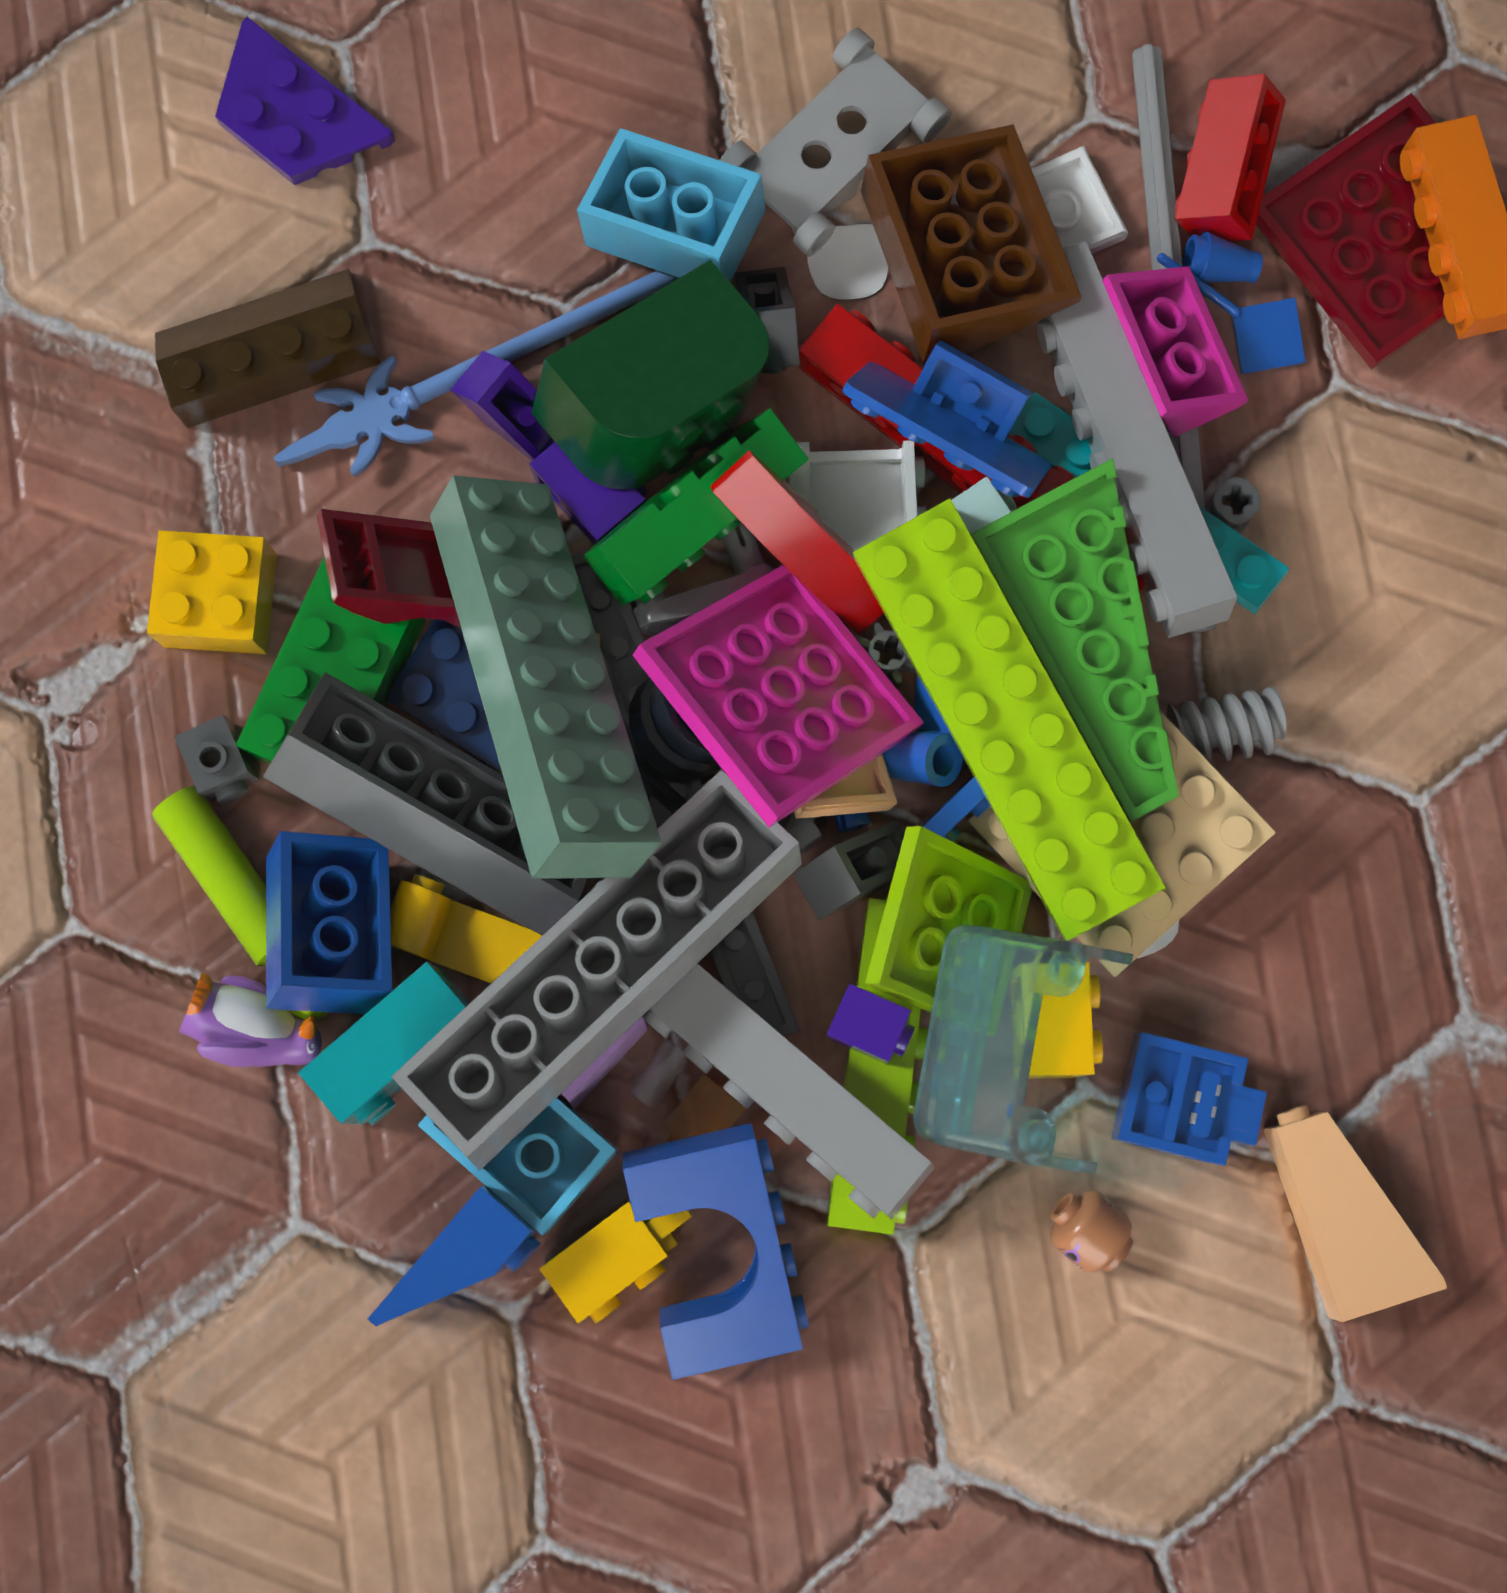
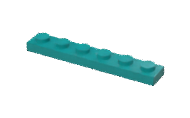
(1249, 567)

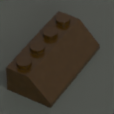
(264, 349)

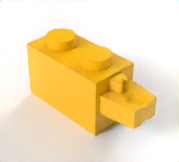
(610, 1259)

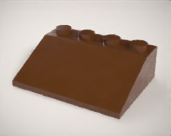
(967, 238)

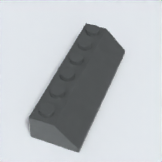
(416, 800)

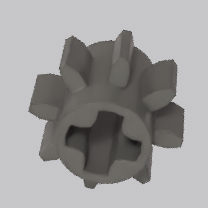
(879, 644)

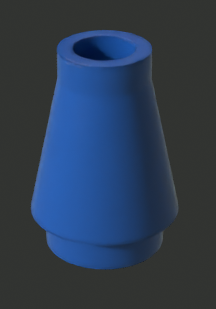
(1220, 260)

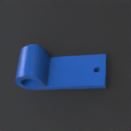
(926, 754)

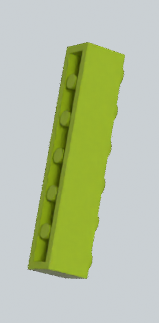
(880, 1087)

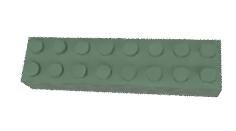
(543, 681)

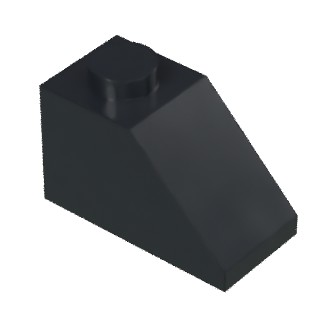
(772, 300)

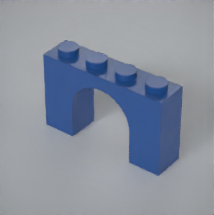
(755, 1314)

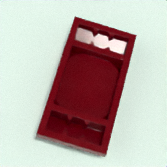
(385, 567)

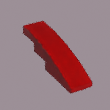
(798, 539)

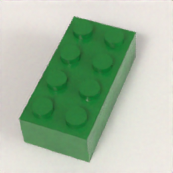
(330, 641)

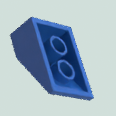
(471, 1248)

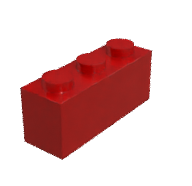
(1230, 157)

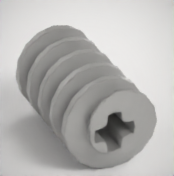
(1232, 722)

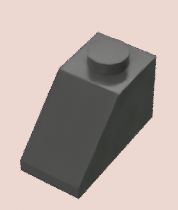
(851, 870)

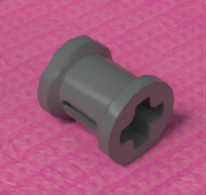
(1240, 494)

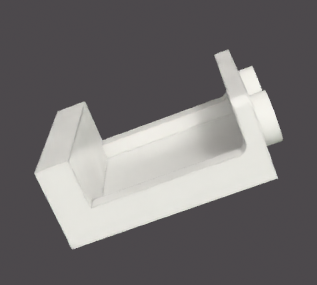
(861, 490)

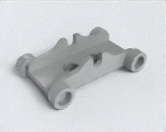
(891, 113)

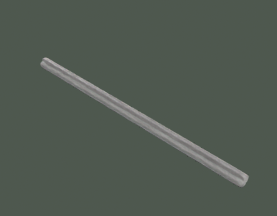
(1160, 212)

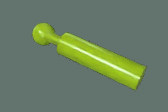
(220, 870)

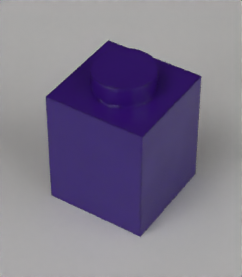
(871, 1025)

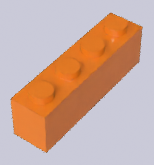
(1462, 220)

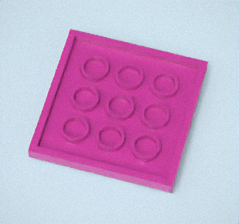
(778, 692)

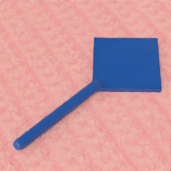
(1264, 333)

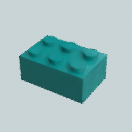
(358, 1066)

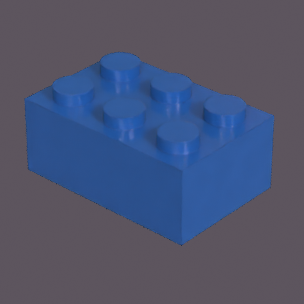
(327, 923)

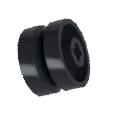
(666, 737)

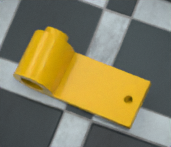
(454, 933)

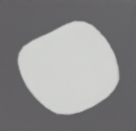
(849, 263)

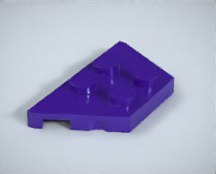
(290, 110)

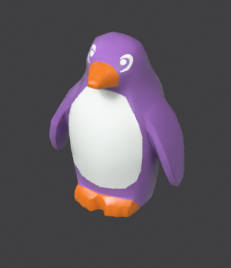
(241, 1032)

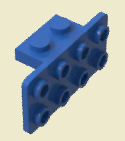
(959, 410)

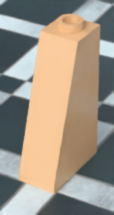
(1347, 1224)

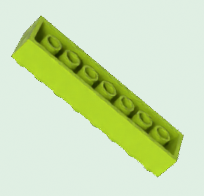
(1008, 720)

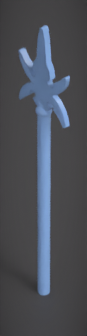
(376, 414)

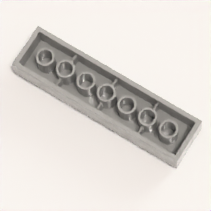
(597, 972)

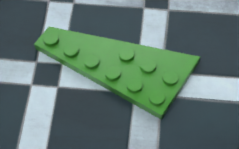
(1081, 608)

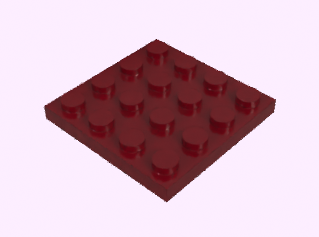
(1355, 236)

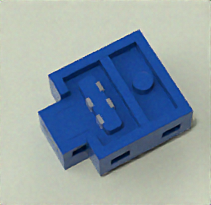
(1186, 1100)

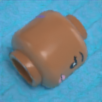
(1091, 1231)

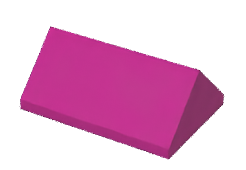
(1176, 346)

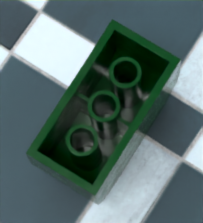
(654, 381)

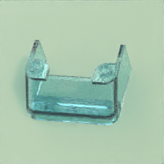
(985, 1043)

